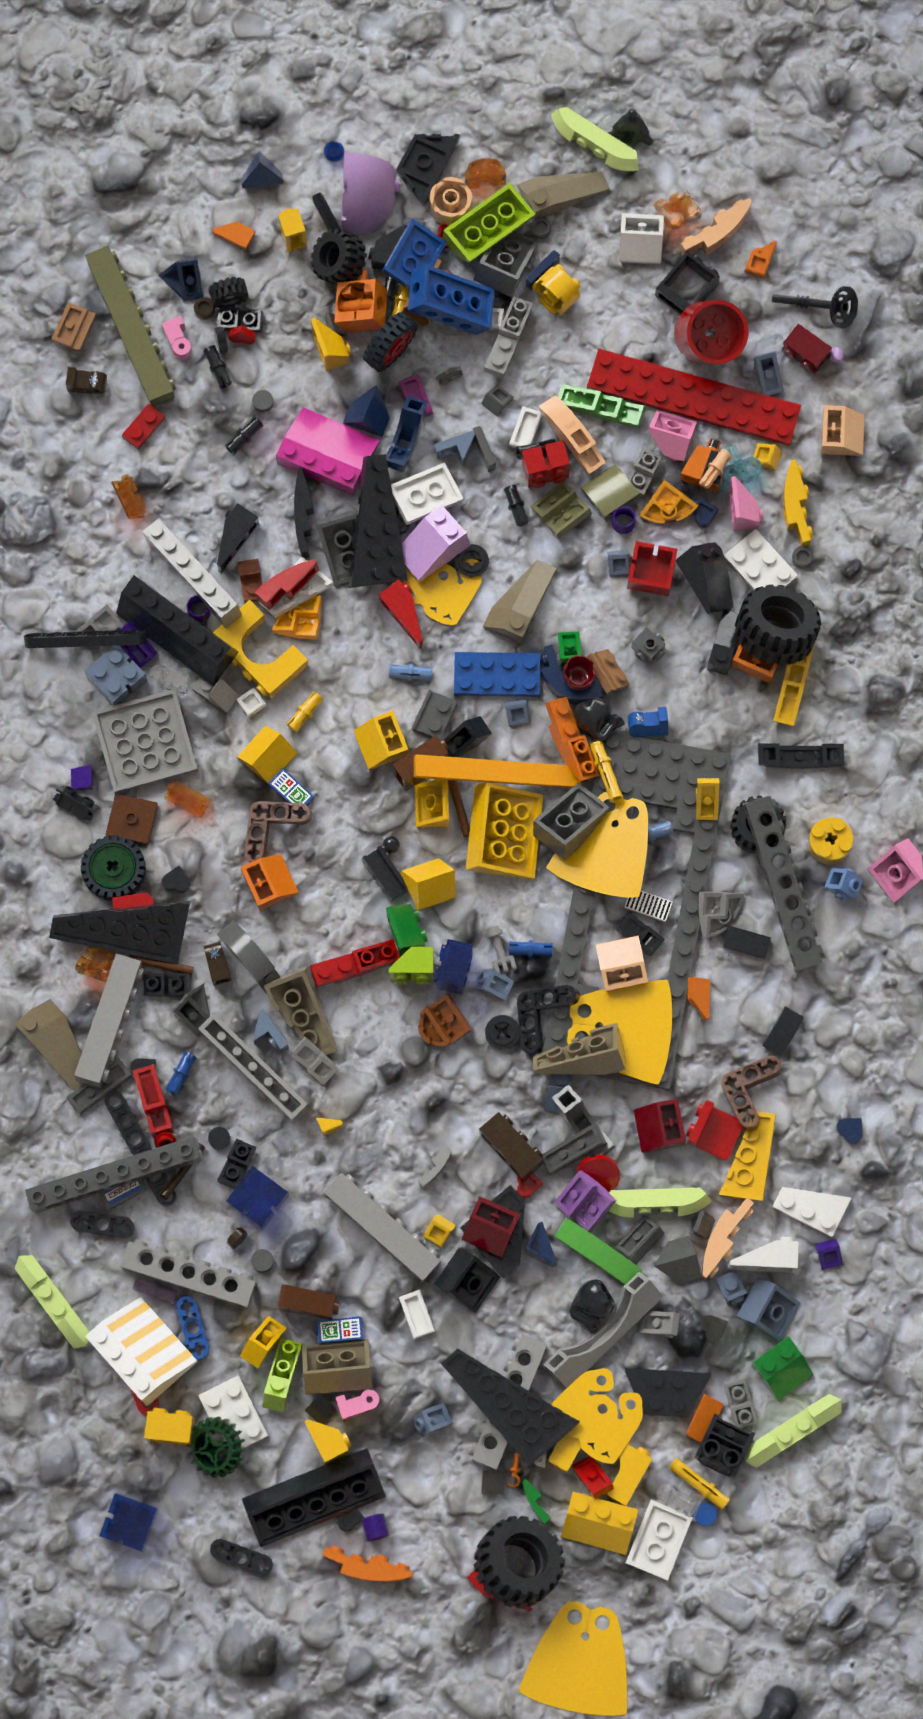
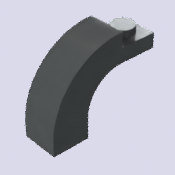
(249, 954)
(577, 1117)

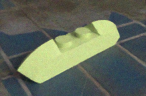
(588, 135)
(644, 1200)
(52, 1301)
(793, 1430)

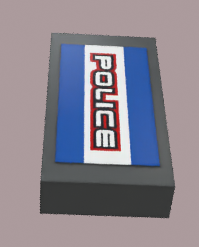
(122, 1194)

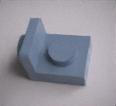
(494, 984)
(731, 1288)
(432, 1419)

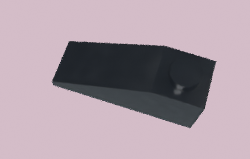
(236, 530)
(724, 644)

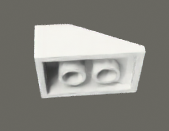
(776, 1257)

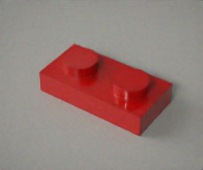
(143, 426)
(593, 1477)

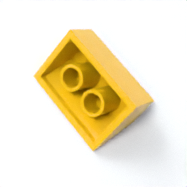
(599, 1523)

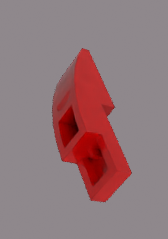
(354, 964)

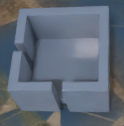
(113, 673)

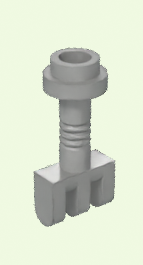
(494, 933)

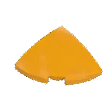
(668, 505)
(301, 621)

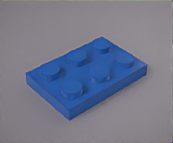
(414, 249)

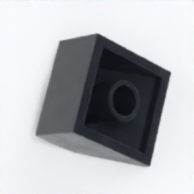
(467, 1280)

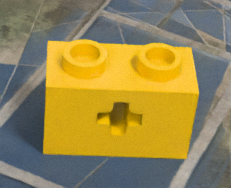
(292, 229)

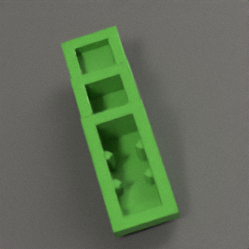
(602, 406)
(596, 1251)

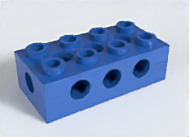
(451, 299)

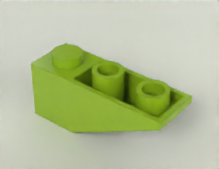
(281, 1375)

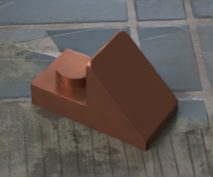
(250, 578)

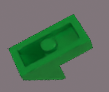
(569, 646)

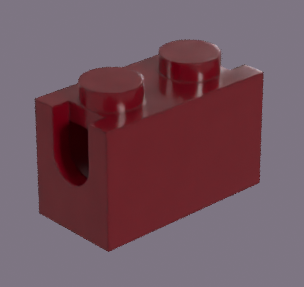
(806, 349)

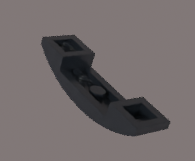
(800, 756)

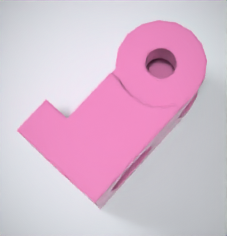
(173, 332)
(359, 1405)

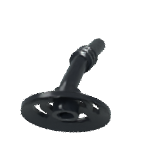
(835, 305)

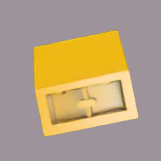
(381, 740)

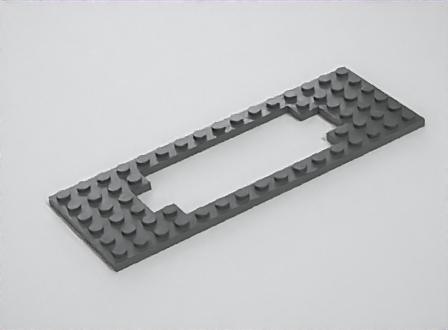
(667, 778)

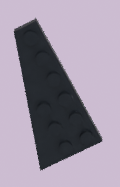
(376, 536)
(139, 931)
(518, 1414)

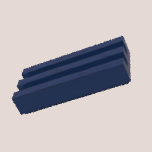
(550, 261)

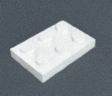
(425, 492)
(759, 563)
(233, 1402)
(658, 1540)

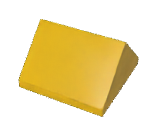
(267, 754)
(432, 804)
(430, 883)

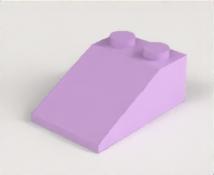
(433, 543)

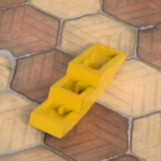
(792, 691)

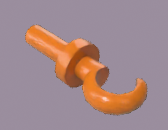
(515, 1470)

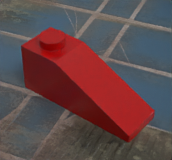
(400, 604)

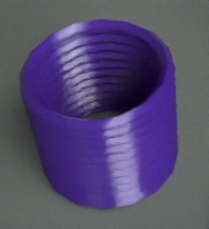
(623, 529)
(200, 618)
(375, 1527)

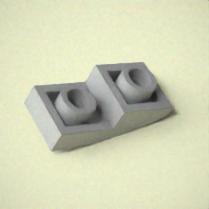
(644, 470)
(439, 1161)
(740, 1403)

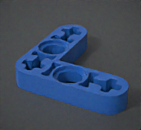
(200, 1336)

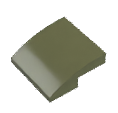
(610, 491)
(561, 509)

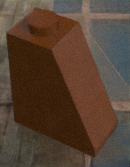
(307, 1302)

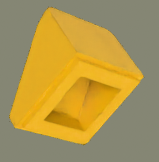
(768, 455)
(329, 1125)
(439, 1230)

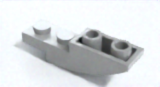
(508, 337)

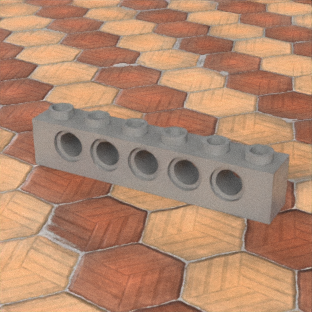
(240, 1297)
(535, 1350)

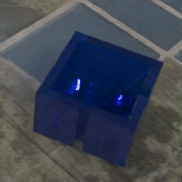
(456, 961)
(257, 1195)
(130, 1522)

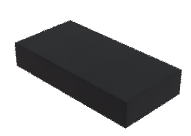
(746, 942)

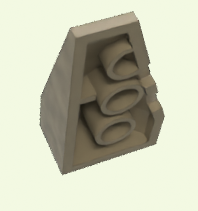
(558, 192)
(518, 606)
(300, 1005)
(52, 1037)
(592, 1055)

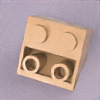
(842, 431)
(621, 963)

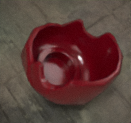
(579, 672)

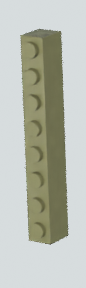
(130, 326)

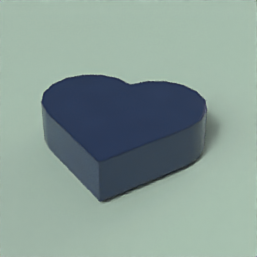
(705, 513)
(851, 1129)

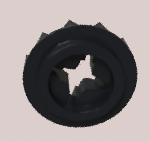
(478, 554)
(500, 1022)

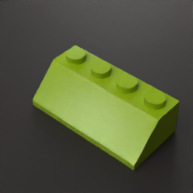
(487, 223)

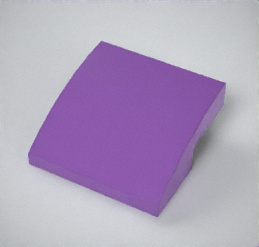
(585, 1201)

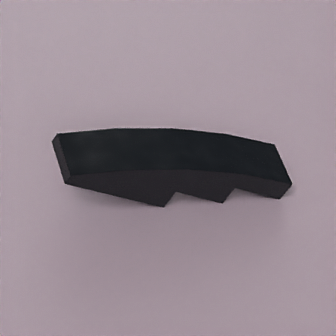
(302, 508)

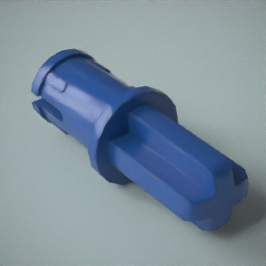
(180, 1073)

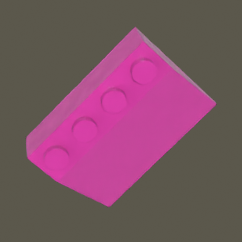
(326, 451)

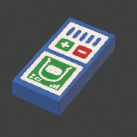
(290, 789)
(340, 1330)

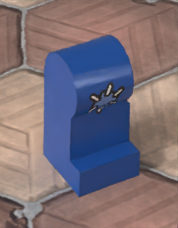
(648, 723)

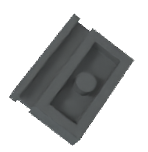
(434, 715)

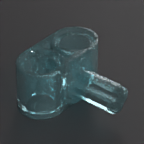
(738, 467)

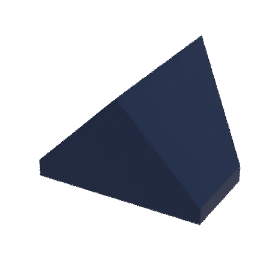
(261, 173)
(184, 279)
(368, 413)
(540, 1247)

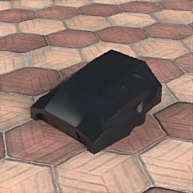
(724, 1447)

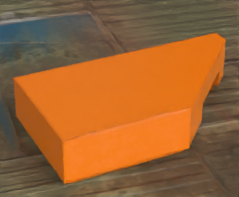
(235, 233)
(760, 260)
(700, 995)

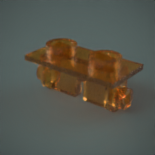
(132, 504)
(187, 798)

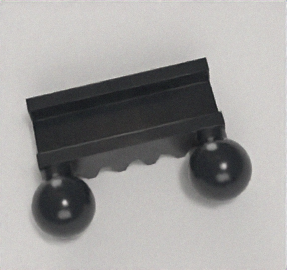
(383, 869)

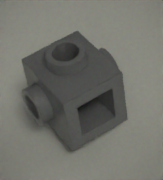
(648, 646)

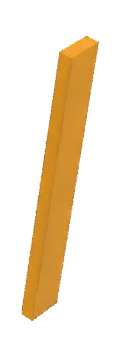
(494, 771)

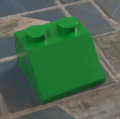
(405, 927)
(782, 1368)

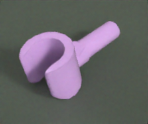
(836, 355)

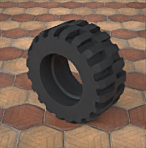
(772, 642)
(535, 1541)

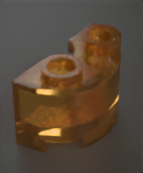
(485, 170)
(677, 209)
(95, 963)

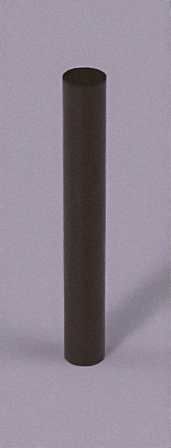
(177, 1178)

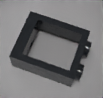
(695, 263)

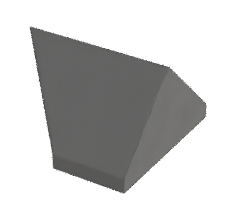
(193, 1009)
(679, 1261)

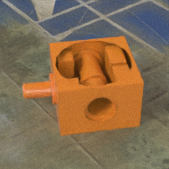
(360, 304)

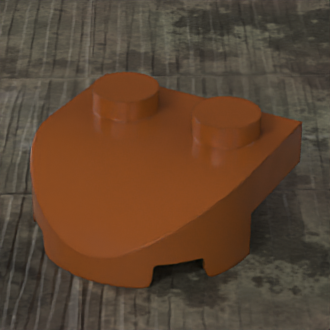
(443, 1022)

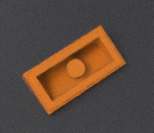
(703, 1417)

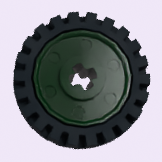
(113, 851)

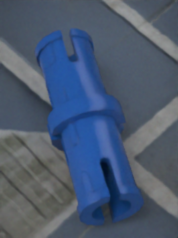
(530, 949)

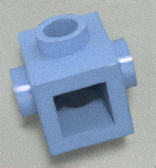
(844, 883)

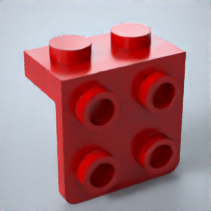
(714, 1131)

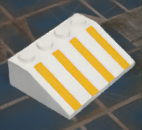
(141, 1350)

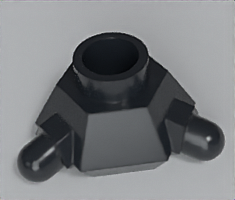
(631, 129)

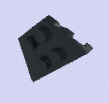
(425, 162)
(667, 1391)

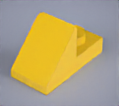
(707, 798)

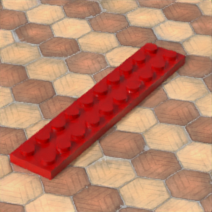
(694, 397)

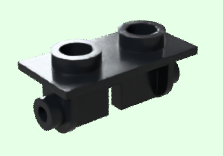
(69, 798)

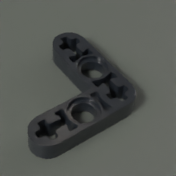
(537, 1005)

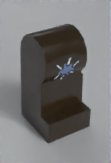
(85, 381)
(217, 963)

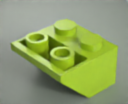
(414, 965)

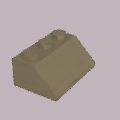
(336, 1367)

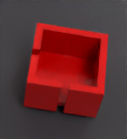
(545, 470)
(652, 572)

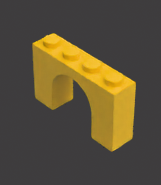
(268, 677)
(632, 1466)

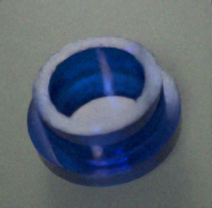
(333, 151)

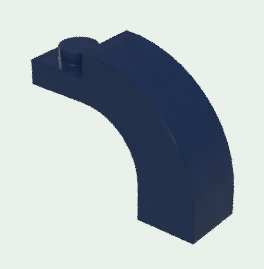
(407, 433)
(555, 682)

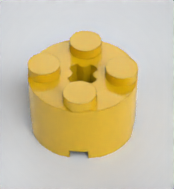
(557, 290)
(823, 851)

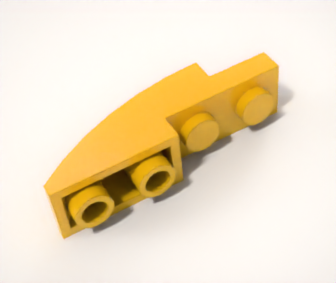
(794, 497)

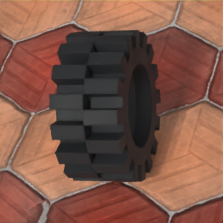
(228, 292)

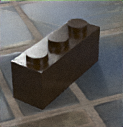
(511, 1146)

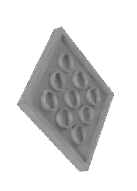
(144, 741)

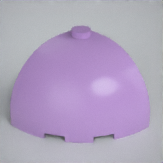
(368, 193)

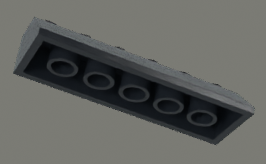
(175, 630)
(313, 1497)

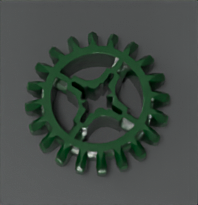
(217, 1464)

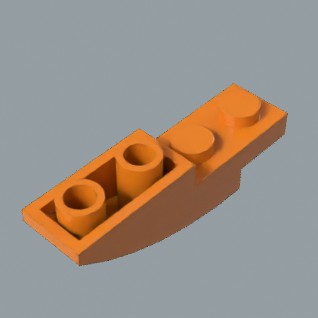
(568, 741)
(376, 1570)

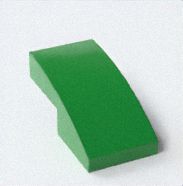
(532, 1496)

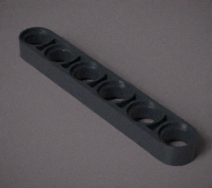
(85, 638)
(143, 1146)

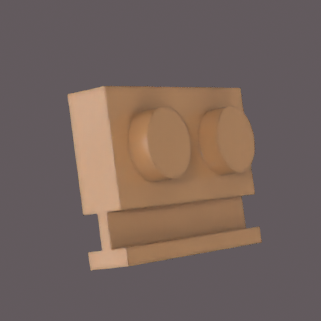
(74, 327)
(608, 671)

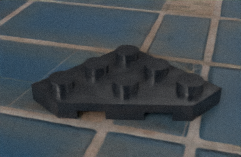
(511, 1259)

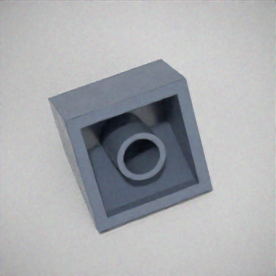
(768, 1309)

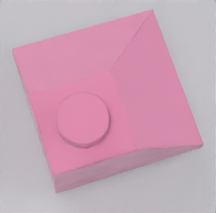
(672, 434)
(743, 507)
(898, 870)

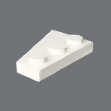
(316, 585)
(812, 1208)

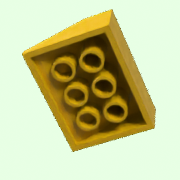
(503, 831)

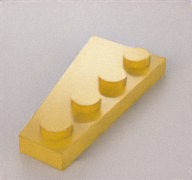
(751, 1163)

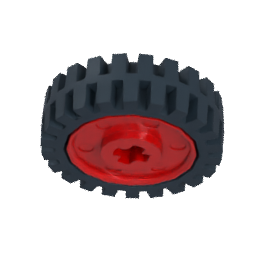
(390, 341)

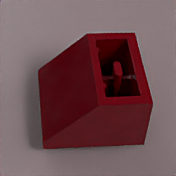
(660, 1126)
(490, 1227)

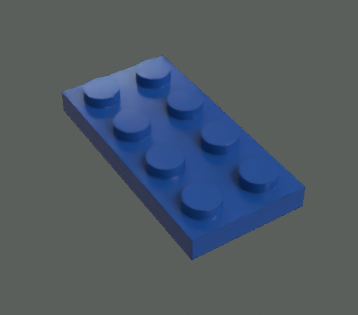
(497, 674)

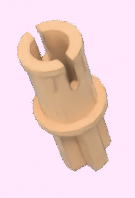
(715, 468)

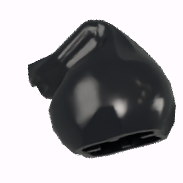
(596, 718)
(591, 1304)

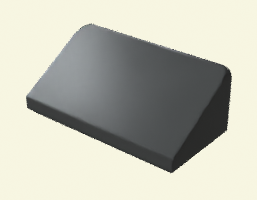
(640, 1239)

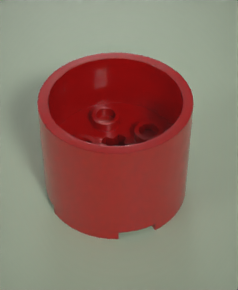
(727, 327)

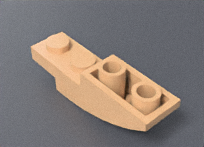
(724, 227)
(573, 433)
(719, 1245)

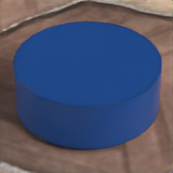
(706, 1514)

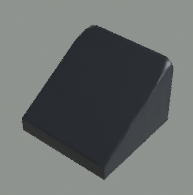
(320, 1409)

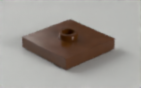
(131, 818)

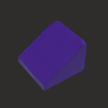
(82, 778)
(829, 1254)

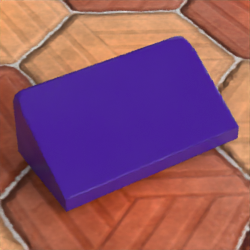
(140, 653)

